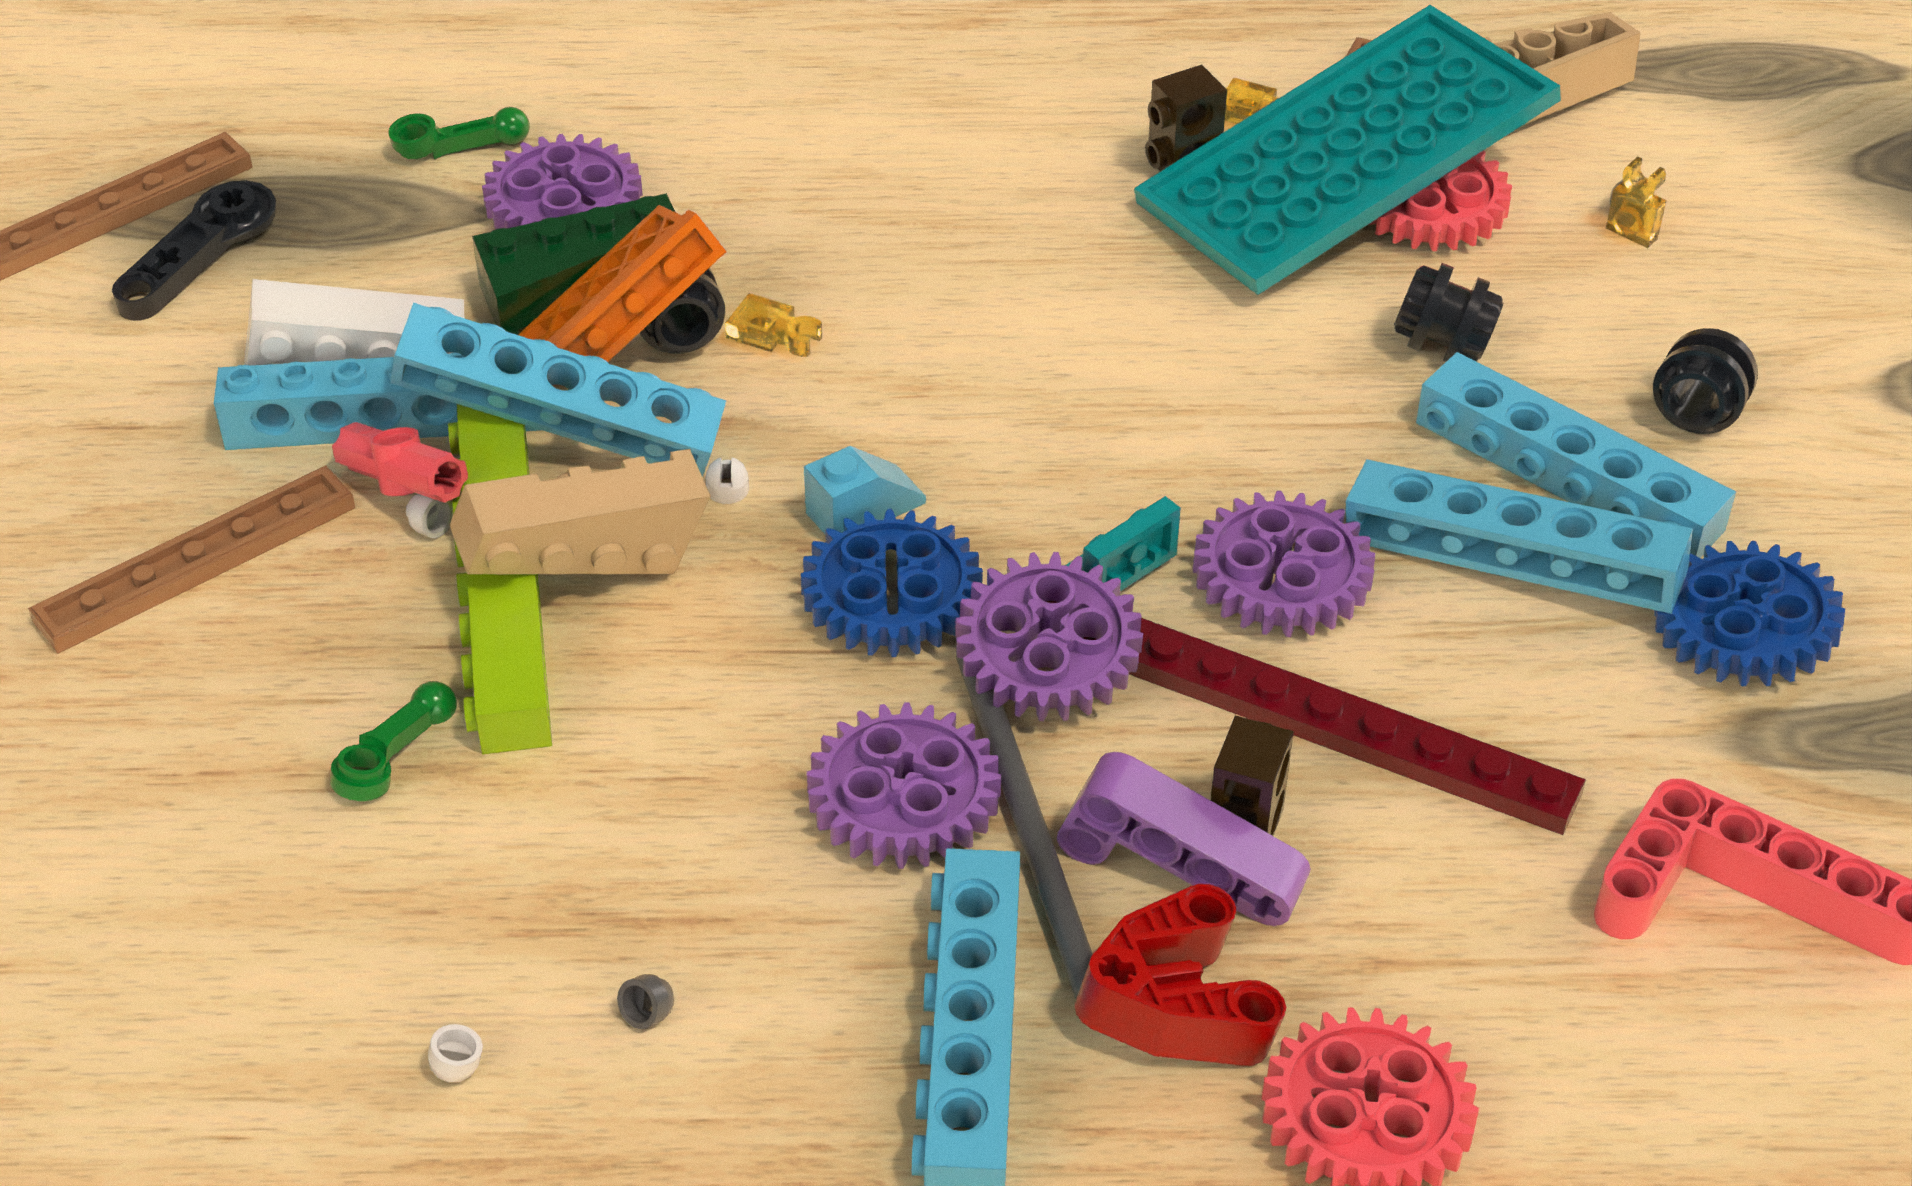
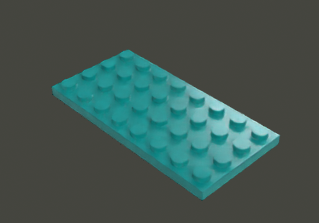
(1345, 147)

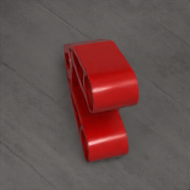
(1150, 991)

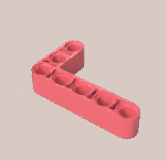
(1757, 857)

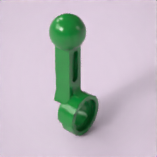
(506, 126)
(429, 705)

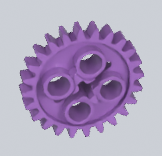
(558, 181)
(1311, 584)
(1048, 636)
(903, 785)

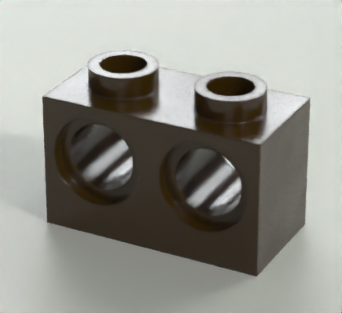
(1183, 115)
(1253, 772)

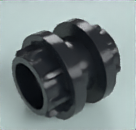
(1448, 313)
(690, 319)
(1705, 381)

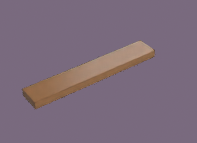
(120, 202)
(190, 559)

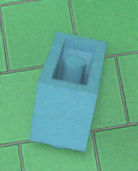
(855, 483)

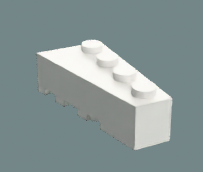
(328, 322)

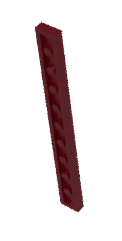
(1359, 728)

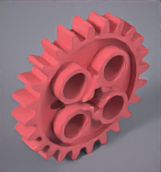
(1452, 208)
(1369, 1103)

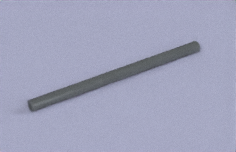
(1033, 835)

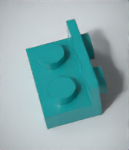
(1136, 545)

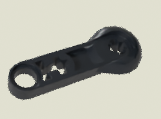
(218, 220)

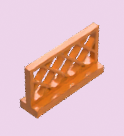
(629, 285)

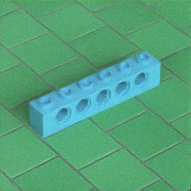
(315, 399)
(531, 399)
(1568, 451)
(1521, 535)
(977, 984)

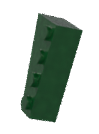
(538, 261)

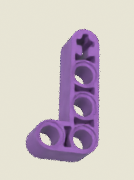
(1183, 835)

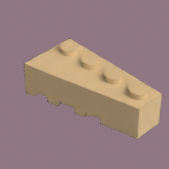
(1579, 55)
(583, 520)

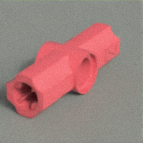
(400, 461)

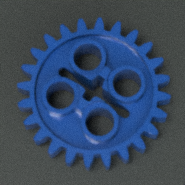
(848, 585)
(1753, 614)

